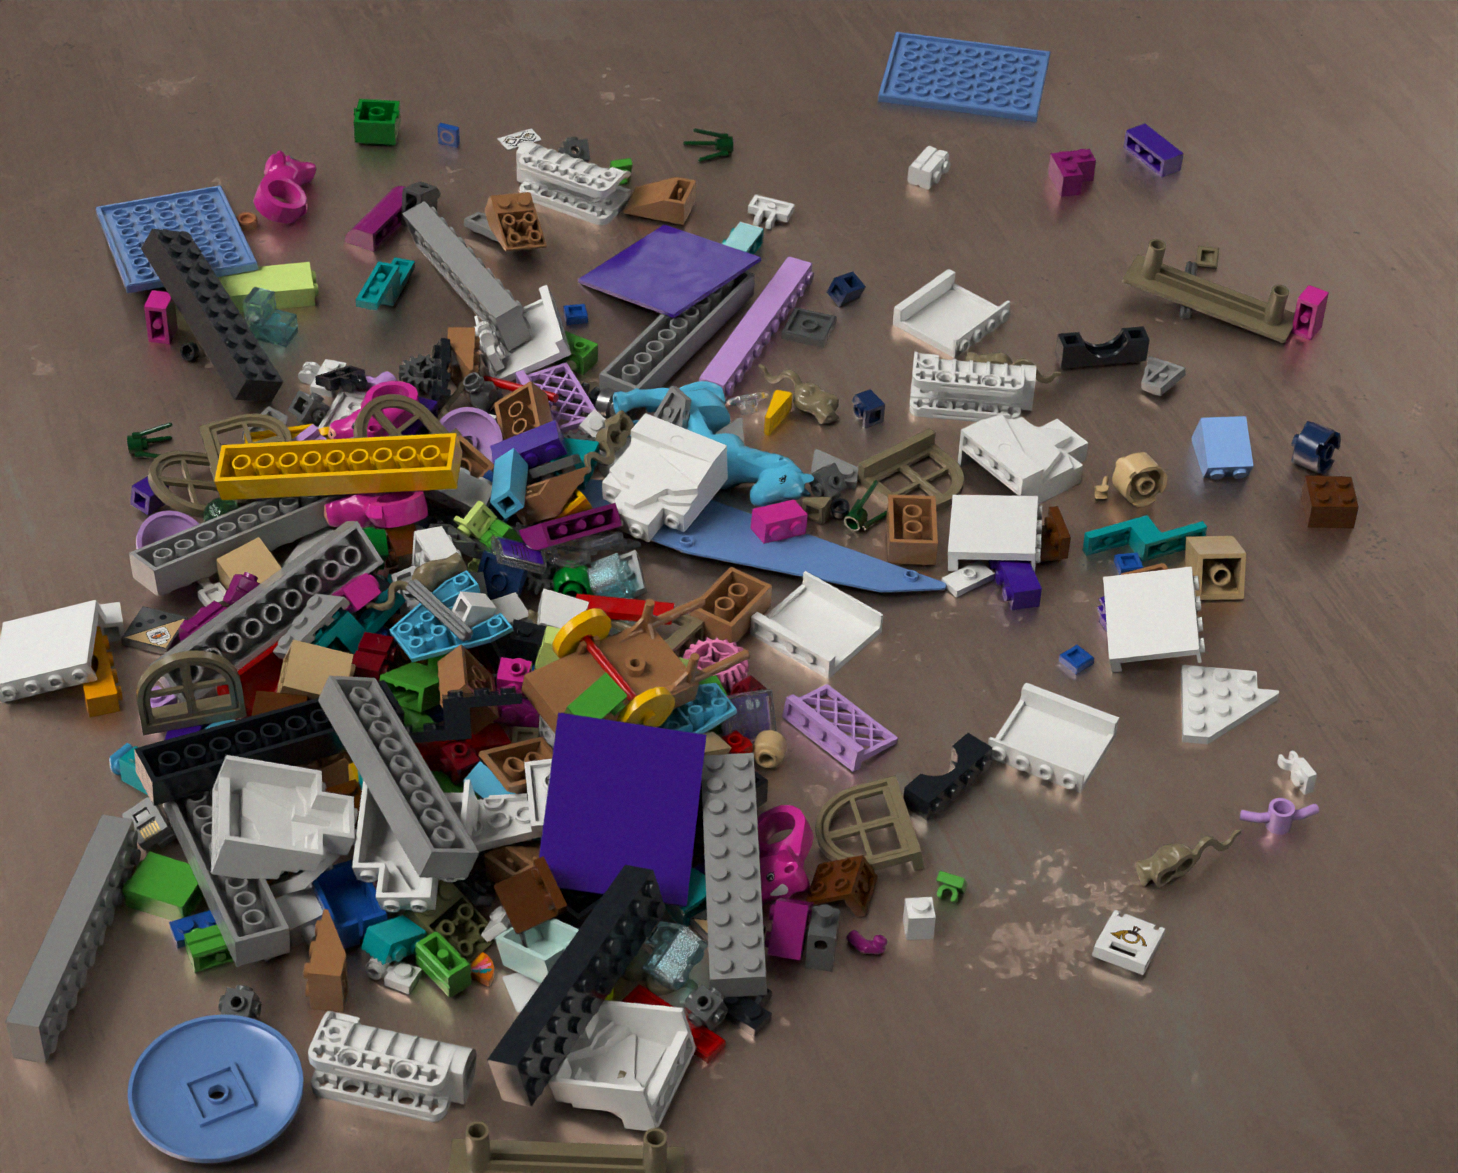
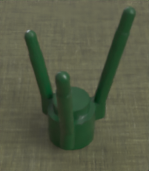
(723, 144)
(139, 442)
(858, 516)

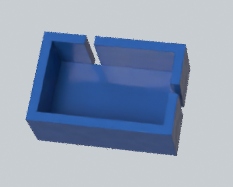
(349, 902)

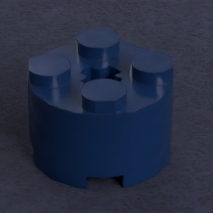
(1315, 447)

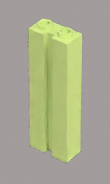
(292, 283)

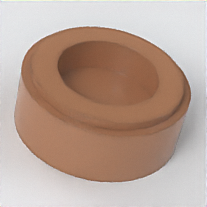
(247, 221)

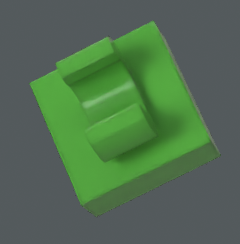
(624, 165)
(951, 883)

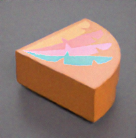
(483, 969)

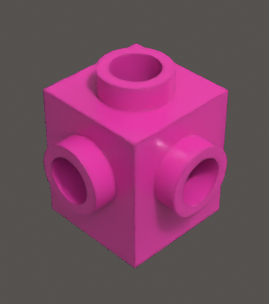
(512, 672)

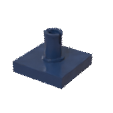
(500, 578)

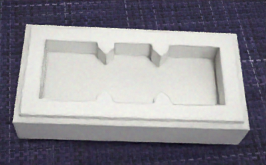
(968, 578)
(498, 924)

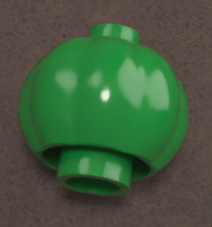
(574, 581)

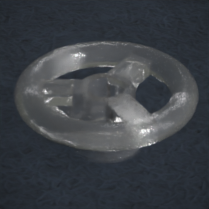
(747, 403)

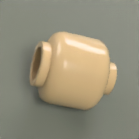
(769, 749)

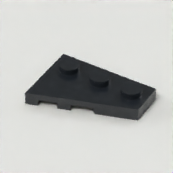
(438, 373)

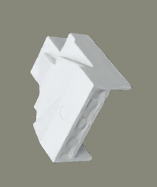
(1025, 456)
(664, 477)
(275, 820)
(383, 859)
(636, 1038)

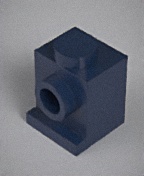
(845, 288)
(868, 408)

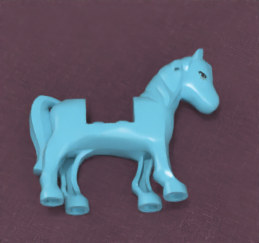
(774, 475)

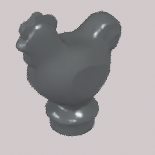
(482, 393)

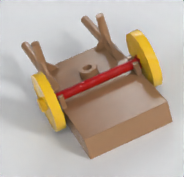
(633, 658)

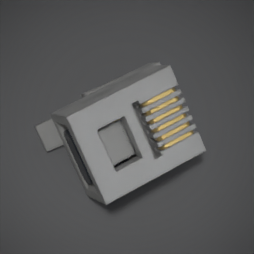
(150, 824)

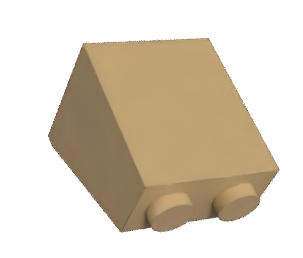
(249, 558)
(1219, 566)
(309, 666)

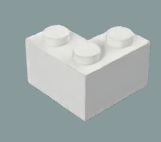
(432, 545)

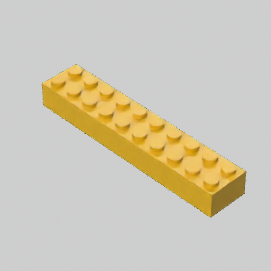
(338, 466)

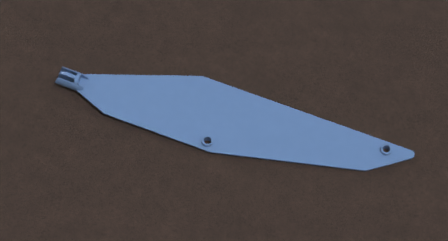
(726, 536)

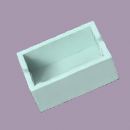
(541, 950)

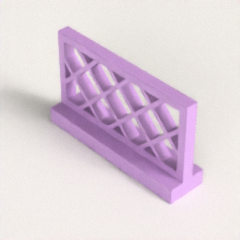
(577, 392)
(829, 734)

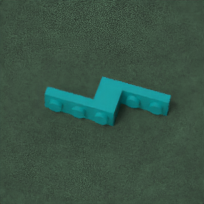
(385, 284)
(1142, 537)
(349, 630)

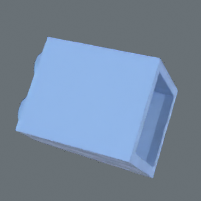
(1223, 447)

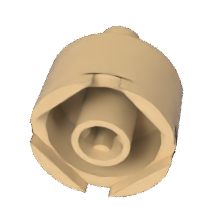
(1139, 479)

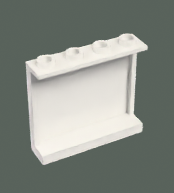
(948, 315)
(545, 346)
(994, 529)
(1153, 616)
(818, 626)
(48, 650)
(1054, 738)

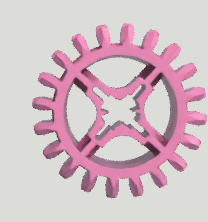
(714, 651)

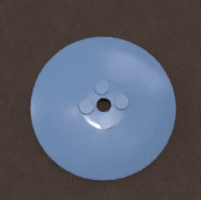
(210, 1055)

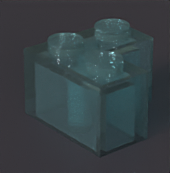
(266, 321)
(610, 577)
(674, 954)

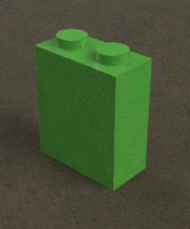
(414, 686)
(163, 888)

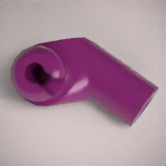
(866, 946)

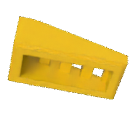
(778, 409)

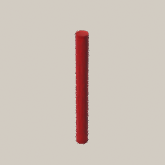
(511, 386)

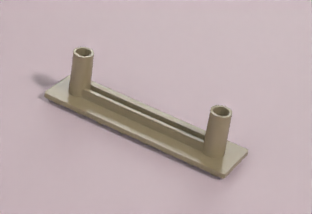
(1211, 298)
(484, 1155)

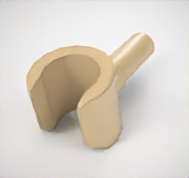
(1101, 491)

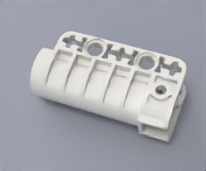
(571, 184)
(969, 389)
(389, 1065)

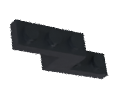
(457, 713)

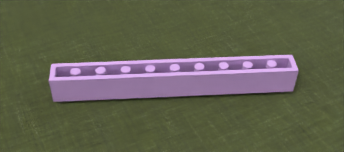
(758, 325)

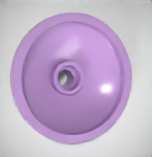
(474, 425)
(162, 526)

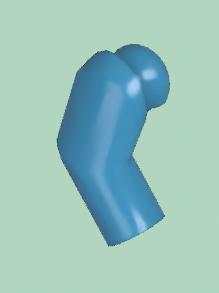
(114, 758)

